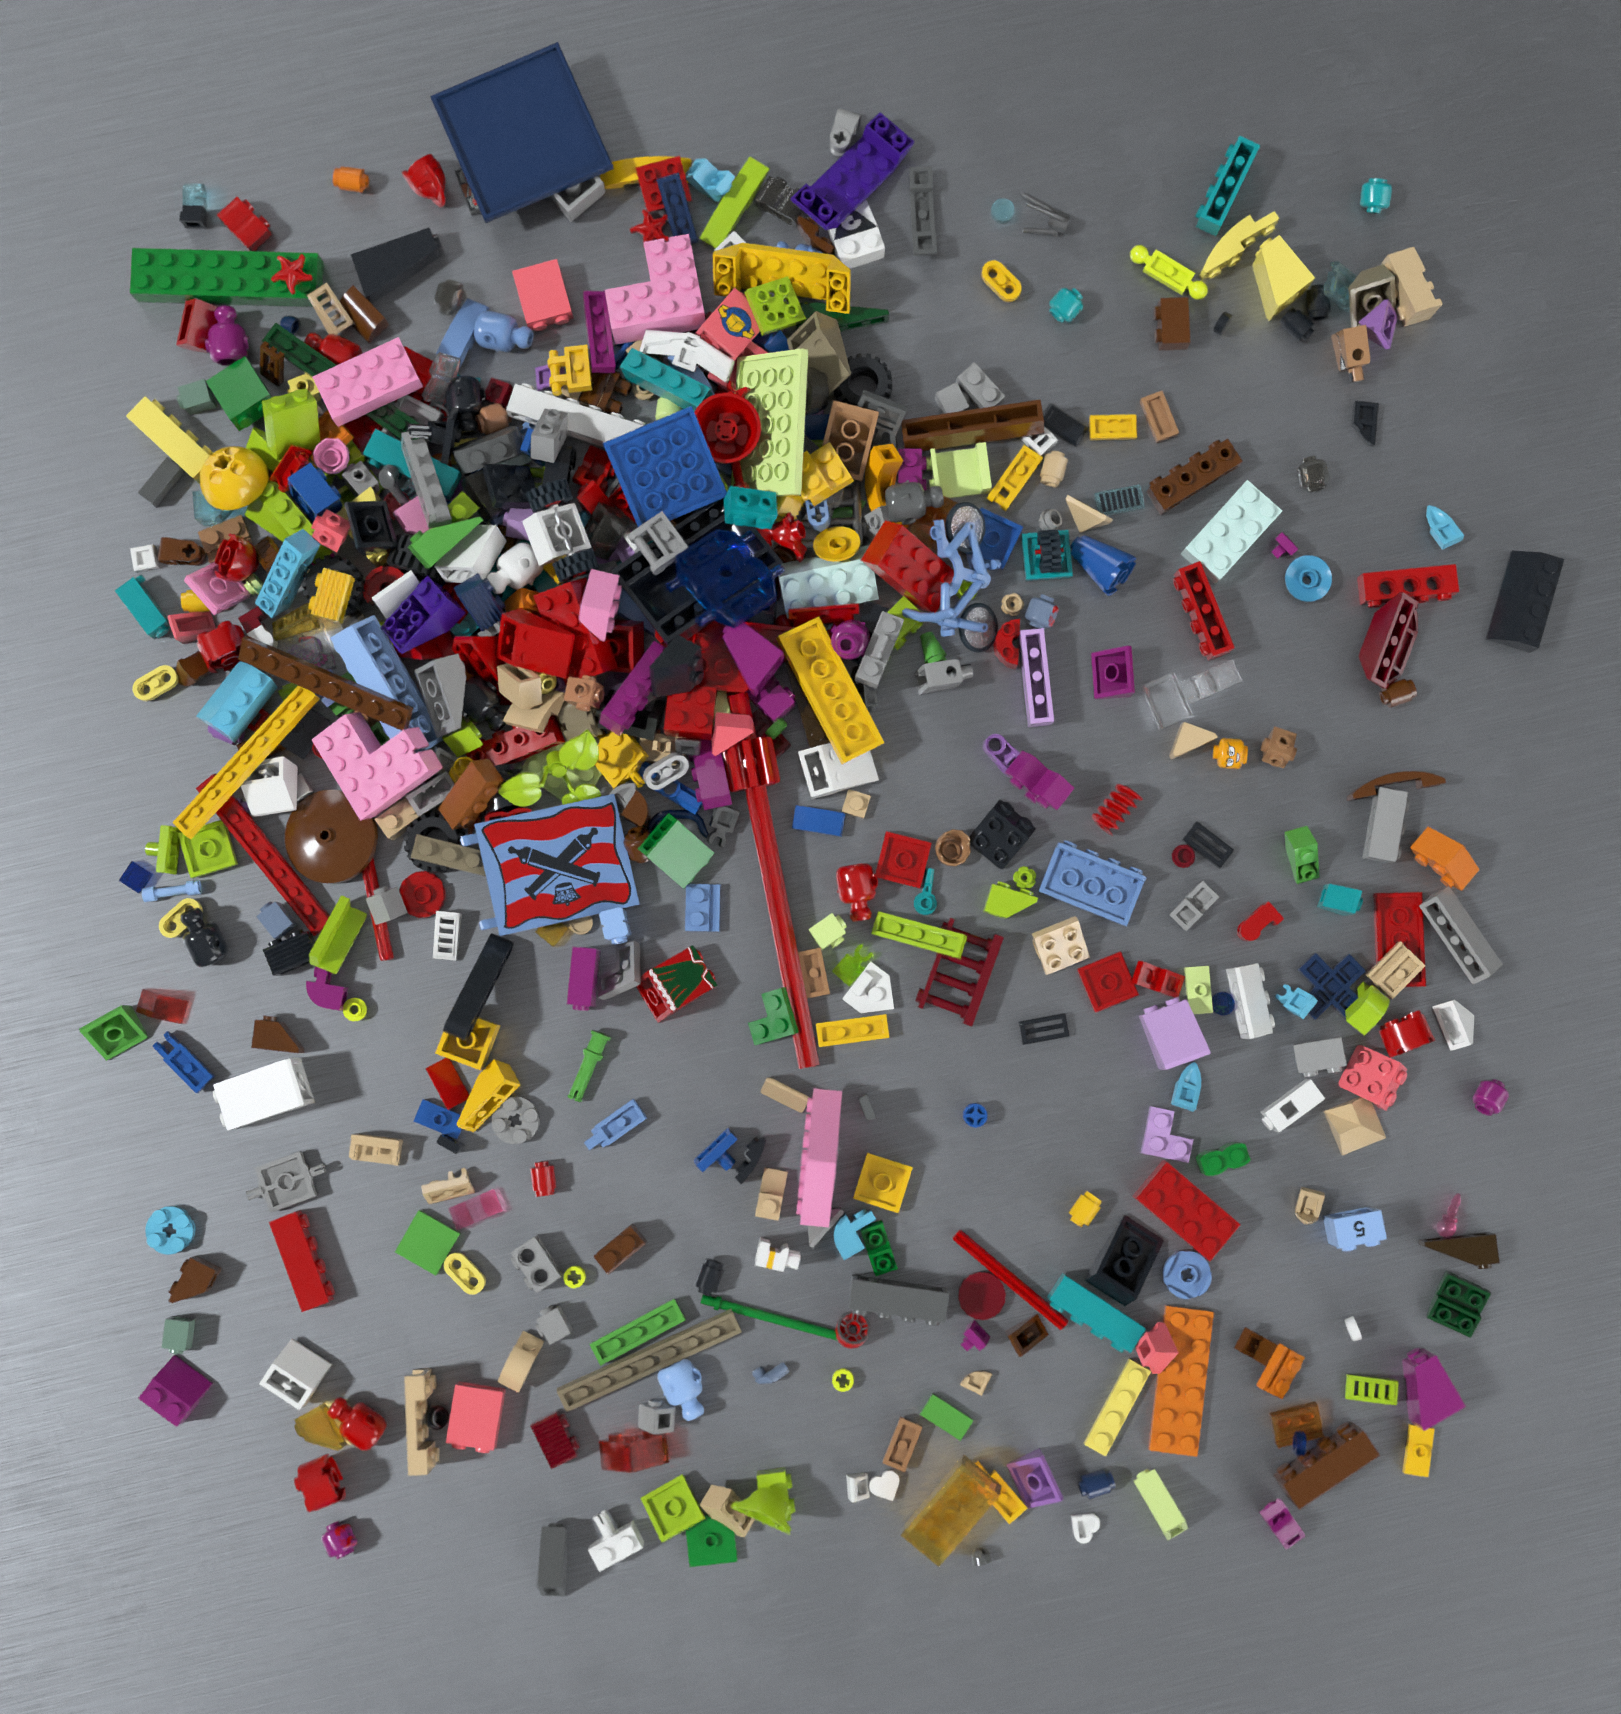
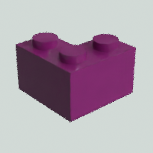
(774, 700)
(1038, 782)

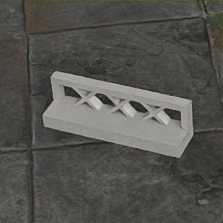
(425, 481)

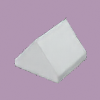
(857, 1486)

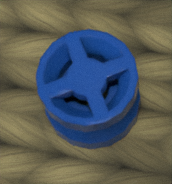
(978, 1114)

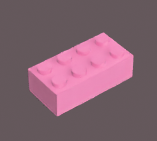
(367, 382)

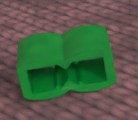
(1229, 1155)

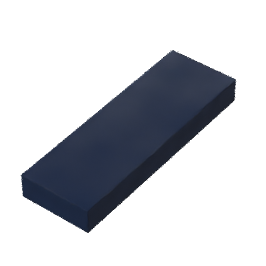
(676, 206)

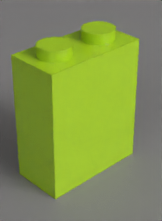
(291, 421)

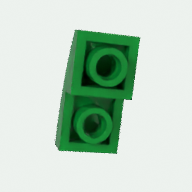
(878, 1248)

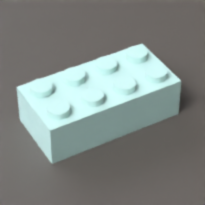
(1231, 531)
(827, 582)

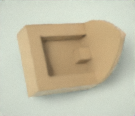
(1309, 1205)

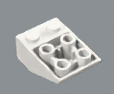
(828, 776)

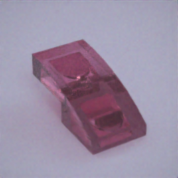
(475, 1209)

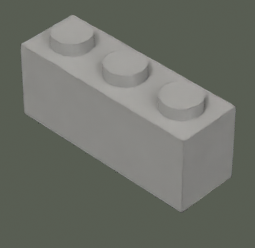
(1386, 825)

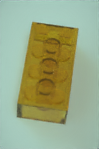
(951, 1510)

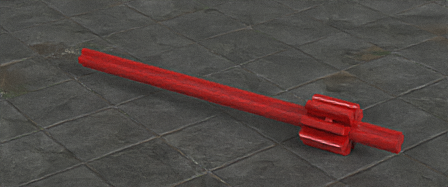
(751, 768)

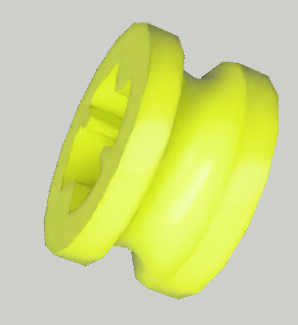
(569, 1282)
(849, 1376)

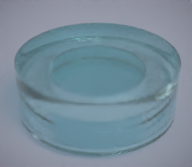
(1002, 211)

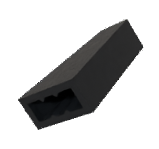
(394, 262)

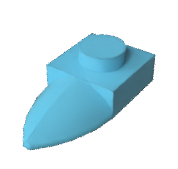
(1443, 527)
(1187, 1088)

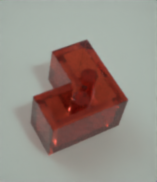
(633, 1451)

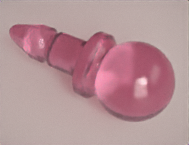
(1446, 1226)

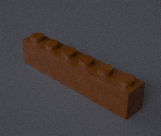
(973, 426)

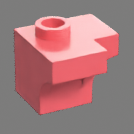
(1156, 1348)

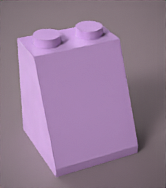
(1173, 1033)

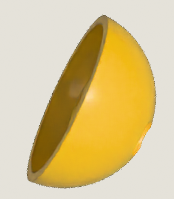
(233, 477)

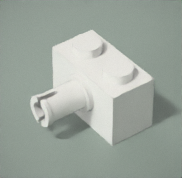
(614, 1543)

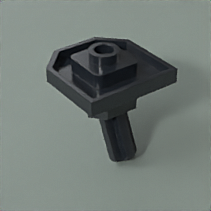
(439, 433)

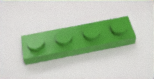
(637, 1331)

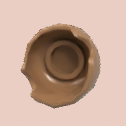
(953, 847)

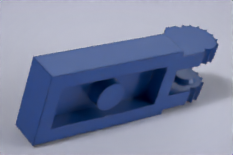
(184, 1063)

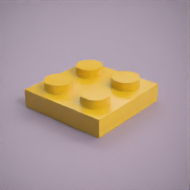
(882, 1182)

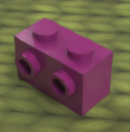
(912, 466)

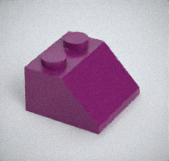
(175, 1391)

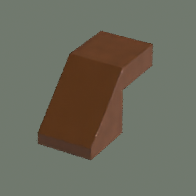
(1255, 1346)

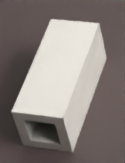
(1291, 1106)

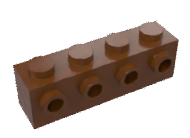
(1194, 476)

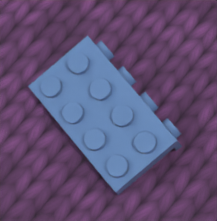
(1092, 883)

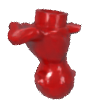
(787, 534)

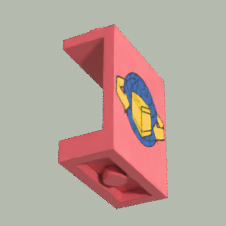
(730, 325)

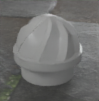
(1050, 519)

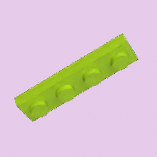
(919, 935)

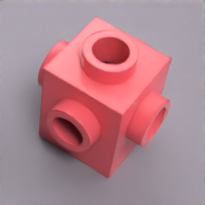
(330, 530)

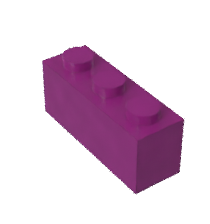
(711, 777)

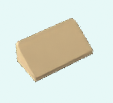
(784, 1094)

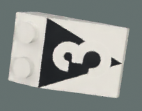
(858, 238)

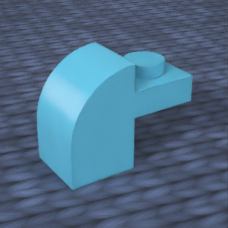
(709, 180)
(845, 1232)

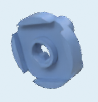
(1192, 1287)

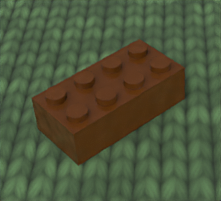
(1326, 1464)

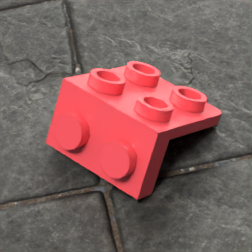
(1373, 1077)

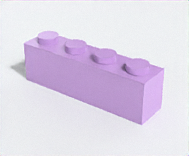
(1035, 677)

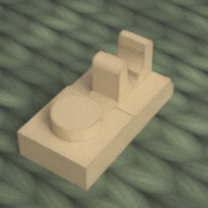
(452, 1188)

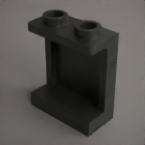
(645, 723)

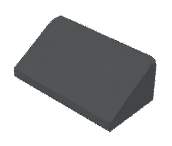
(161, 482)

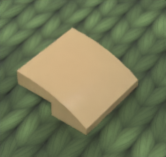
(538, 716)

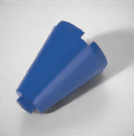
(1103, 562)

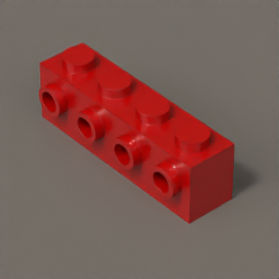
(1203, 610)
(518, 744)

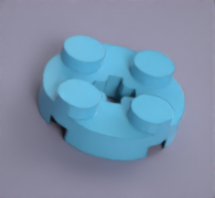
(158, 1238)

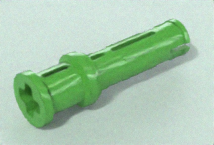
(592, 1054)

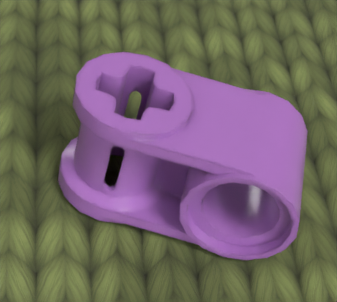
(1004, 755)

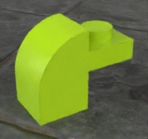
(1367, 1009)

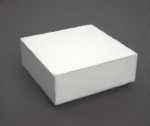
(144, 558)

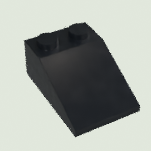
(1125, 1261)

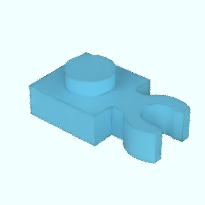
(1297, 1001)

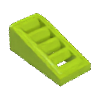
(1381, 1399)

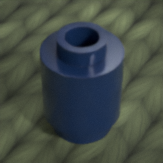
(1096, 1484)

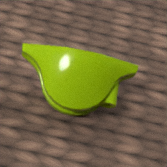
(767, 1507)

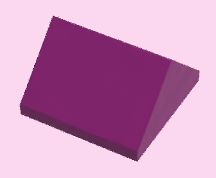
(1113, 673)

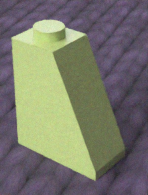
(1160, 1503)

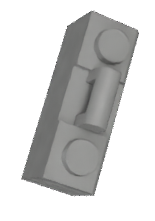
(879, 649)

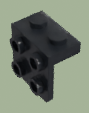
(1001, 834)

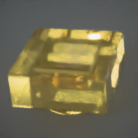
(552, 933)

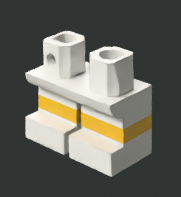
(776, 1258)

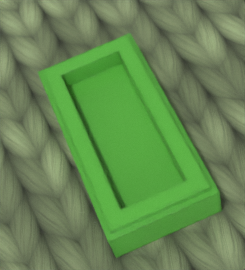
(946, 1416)

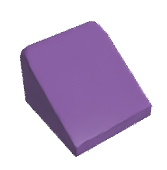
(542, 377)

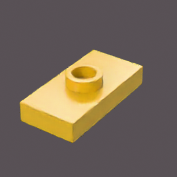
(1113, 427)
(1418, 1451)

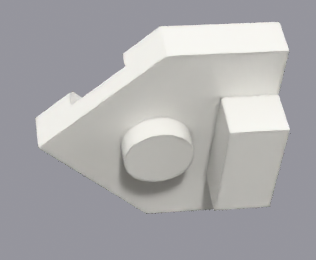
(871, 991)

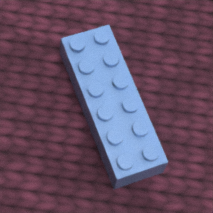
(378, 667)

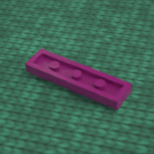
(598, 332)

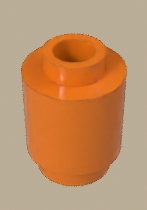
(350, 179)

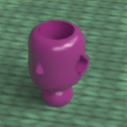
(226, 338)
(850, 639)

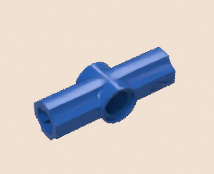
(682, 796)

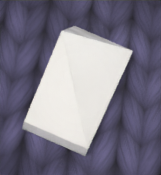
(1456, 1024)

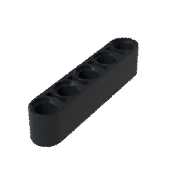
(478, 987)

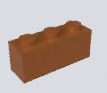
(471, 794)

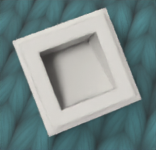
(303, 788)

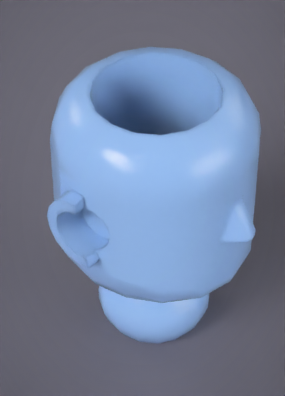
(681, 1386)

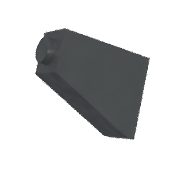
(553, 1560)

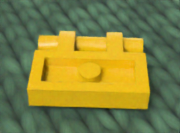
(577, 370)

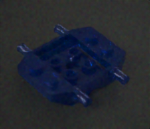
(700, 571)

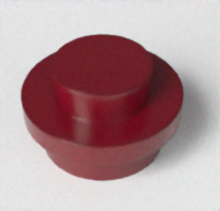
(1183, 856)

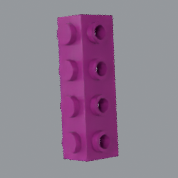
(631, 694)

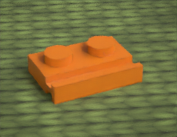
(1280, 1371)

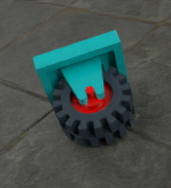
(1047, 555)

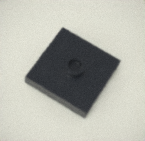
(300, 737)

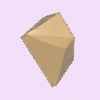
(1354, 1124)

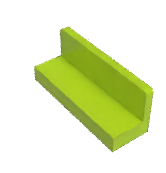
(337, 936)

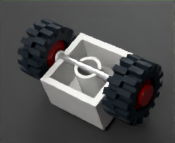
(558, 532)

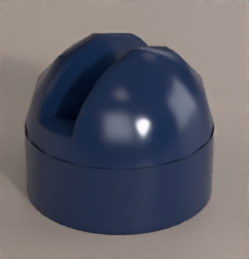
(290, 323)

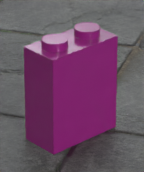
(583, 978)

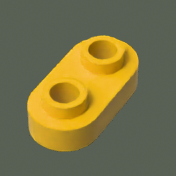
(1003, 280)

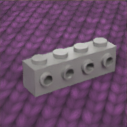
(1461, 935)

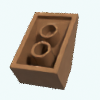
(851, 435)

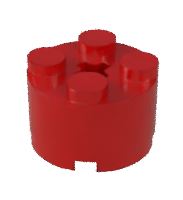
(221, 646)
(1405, 1035)
(320, 1483)

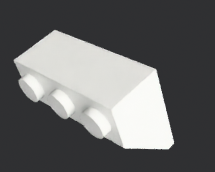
(1250, 1001)

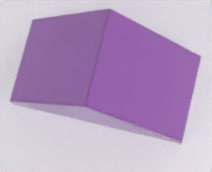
(1381, 324)

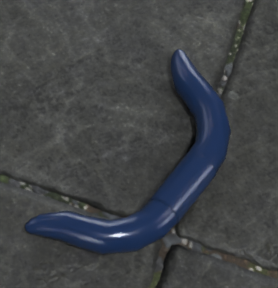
(679, 814)

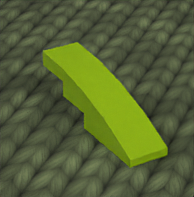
(735, 202)

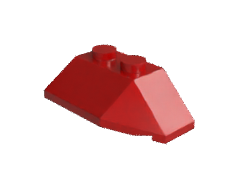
(480, 658)

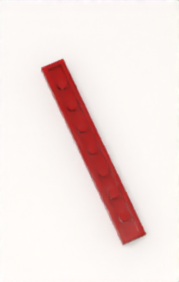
(271, 863)

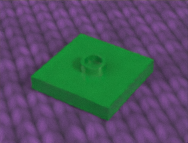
(710, 1543)

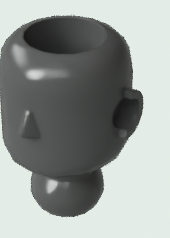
(909, 501)

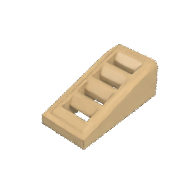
(328, 323)

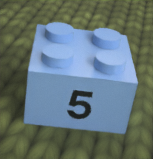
(1354, 1228)

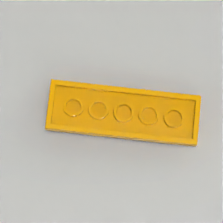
(830, 690)

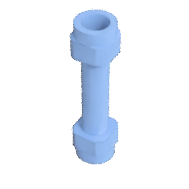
(190, 888)

